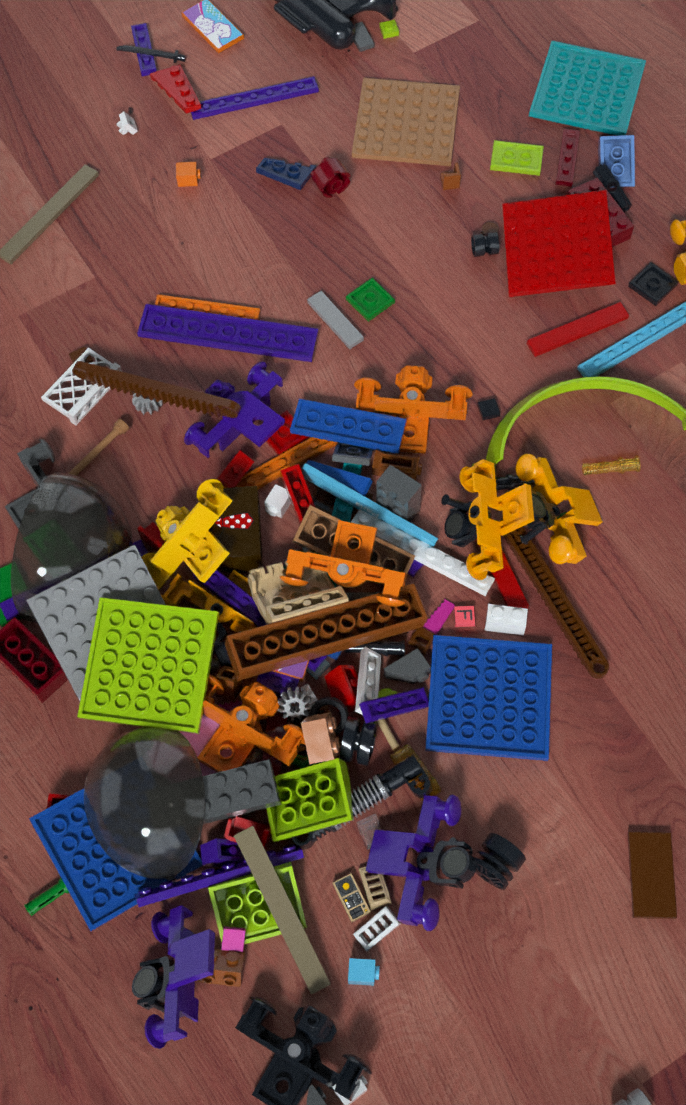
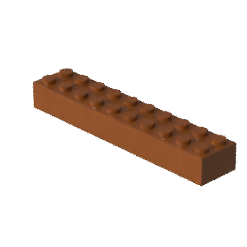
(322, 633)

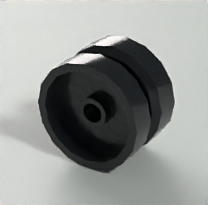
(359, 741)

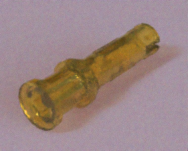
(620, 465)

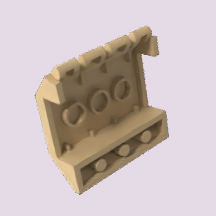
(283, 601)

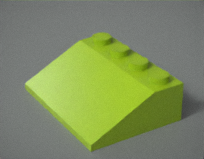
(311, 800)
(242, 905)

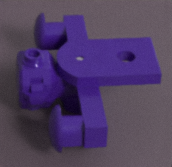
(253, 407)

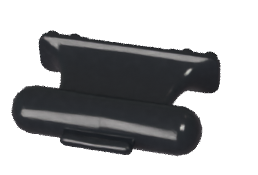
(330, 17)

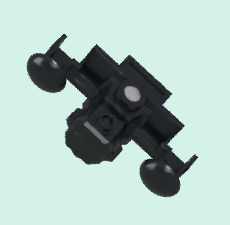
(298, 1057)

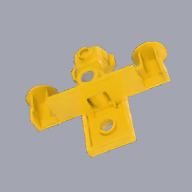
(189, 536)

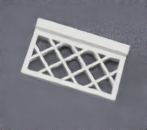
(91, 396)

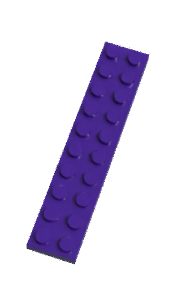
(228, 332)

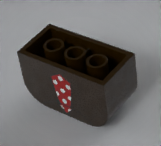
(240, 530)

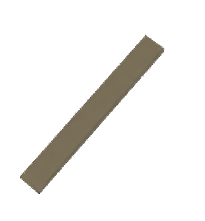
(47, 214)
(282, 910)

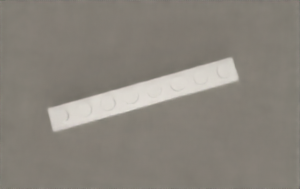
(425, 553)

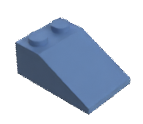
(619, 157)

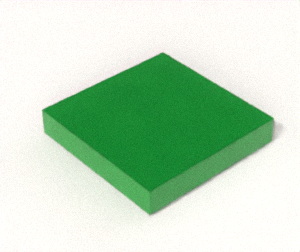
(370, 299)

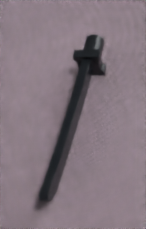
(175, 56)

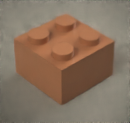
(321, 737)

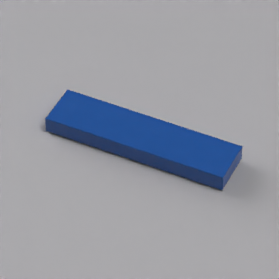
(354, 481)

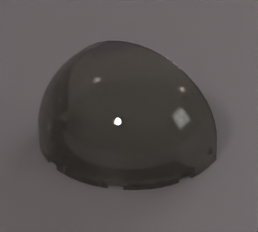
(63, 533)

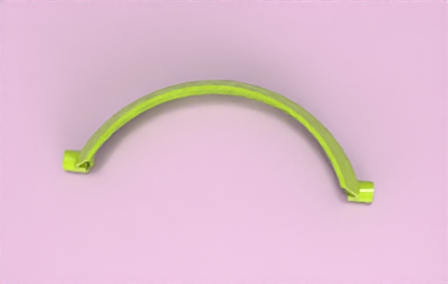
(497, 444)

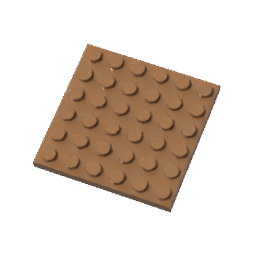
(406, 122)

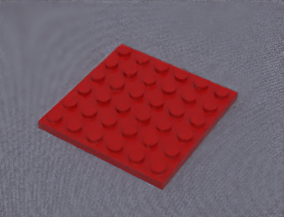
(558, 243)

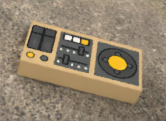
(351, 897)

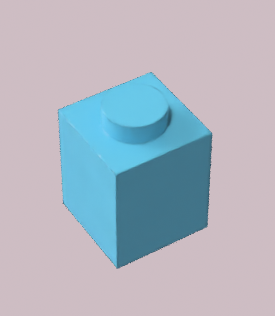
(362, 971)

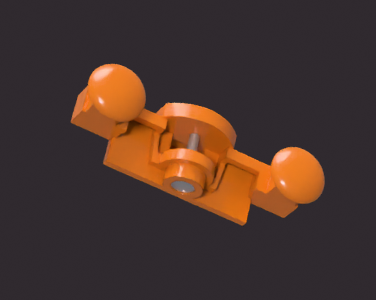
(347, 565)

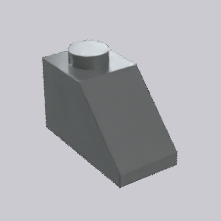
(409, 668)

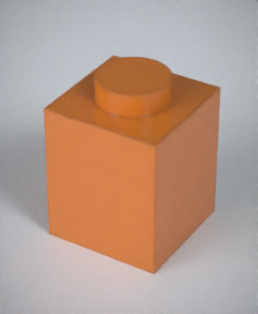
(187, 174)

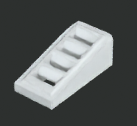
(381, 934)

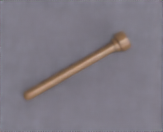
(119, 428)

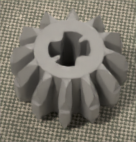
(146, 405)
(294, 696)

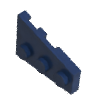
(288, 174)

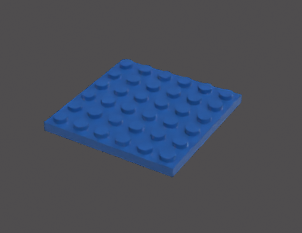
(489, 698)
(90, 875)

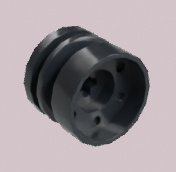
(498, 860)

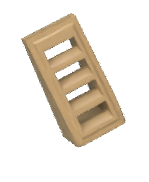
(378, 903)

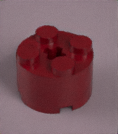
(331, 177)

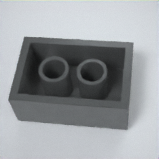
(399, 493)

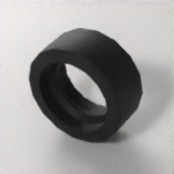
(336, 703)

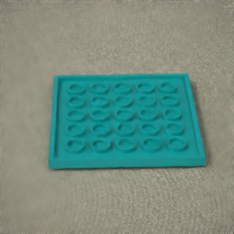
(587, 88)

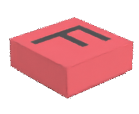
(464, 616)

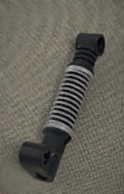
(378, 788)

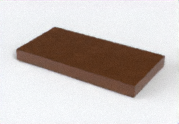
(652, 875)

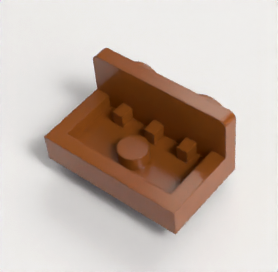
(227, 968)

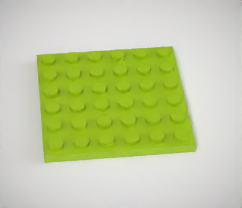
(148, 665)

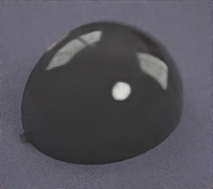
(147, 801)

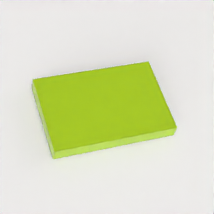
(516, 158)

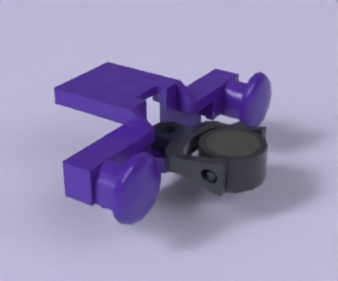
(390, 852)
(177, 984)

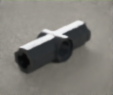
(608, 180)

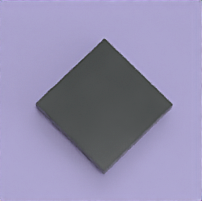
(352, 454)

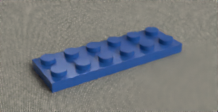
(348, 426)

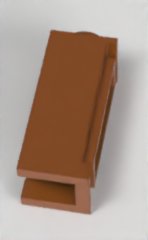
(379, 468)

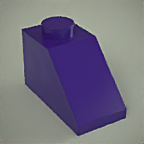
(219, 852)

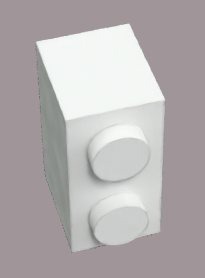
(506, 619)

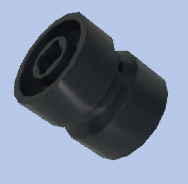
(485, 244)

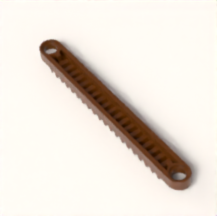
(157, 390)
(557, 603)

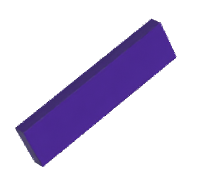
(142, 39)
(394, 705)

